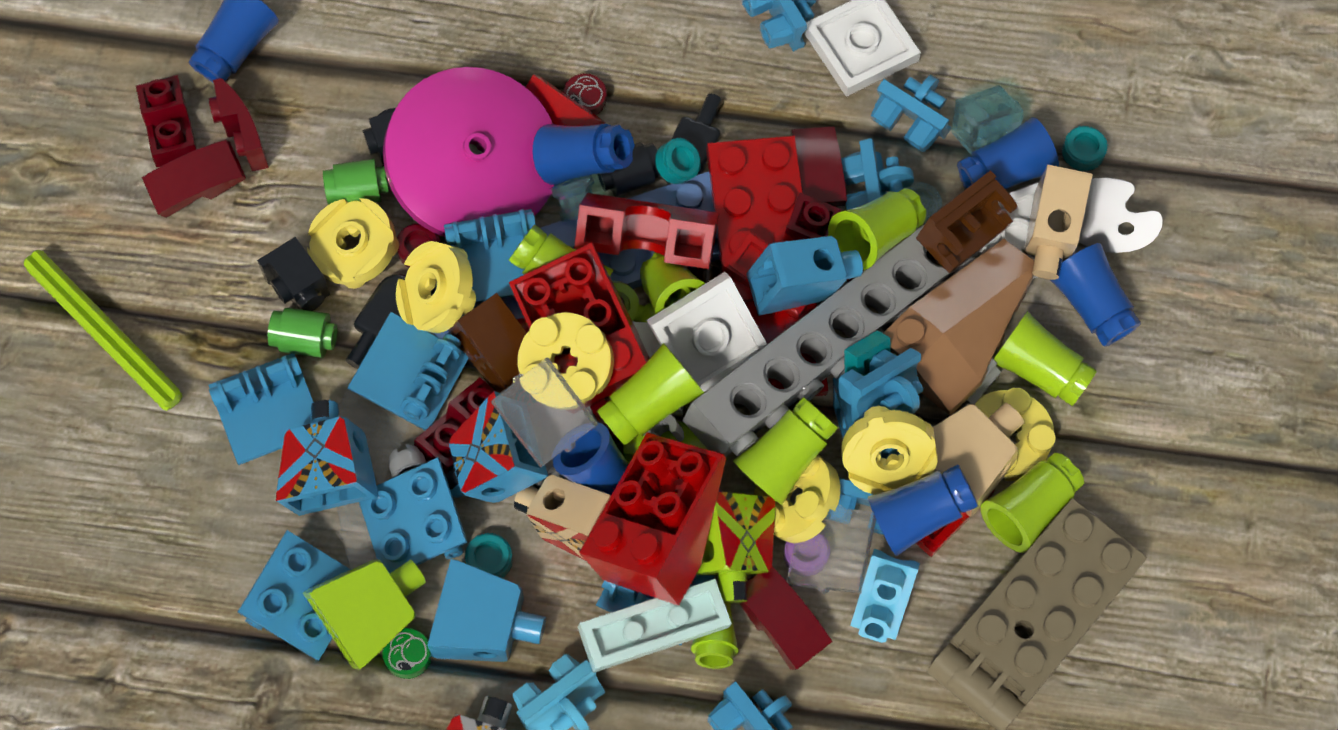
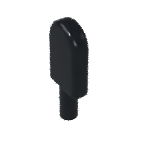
(699, 130)
(373, 317)

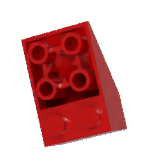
(583, 287)
(657, 519)

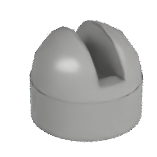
(405, 460)

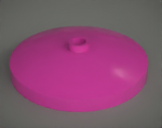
(431, 157)

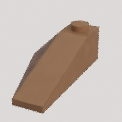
(963, 324)

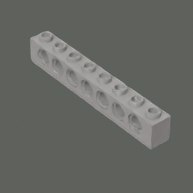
(726, 430)

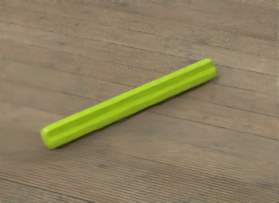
(103, 330)

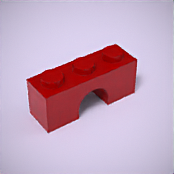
(620, 224)

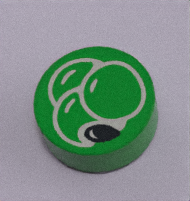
(407, 654)

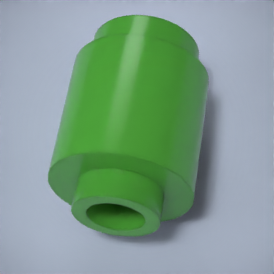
(355, 181)
(302, 332)

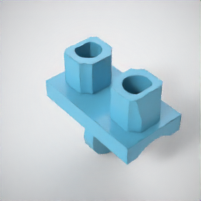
(884, 596)
(562, 703)

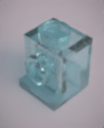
(985, 117)

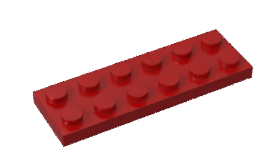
(756, 191)

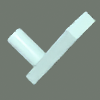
(653, 626)

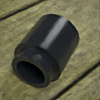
(635, 176)

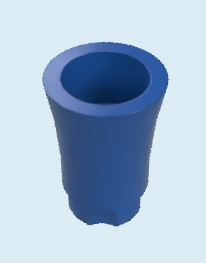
(232, 37)
(580, 151)
(1013, 157)
(1097, 294)
(593, 461)
(922, 507)

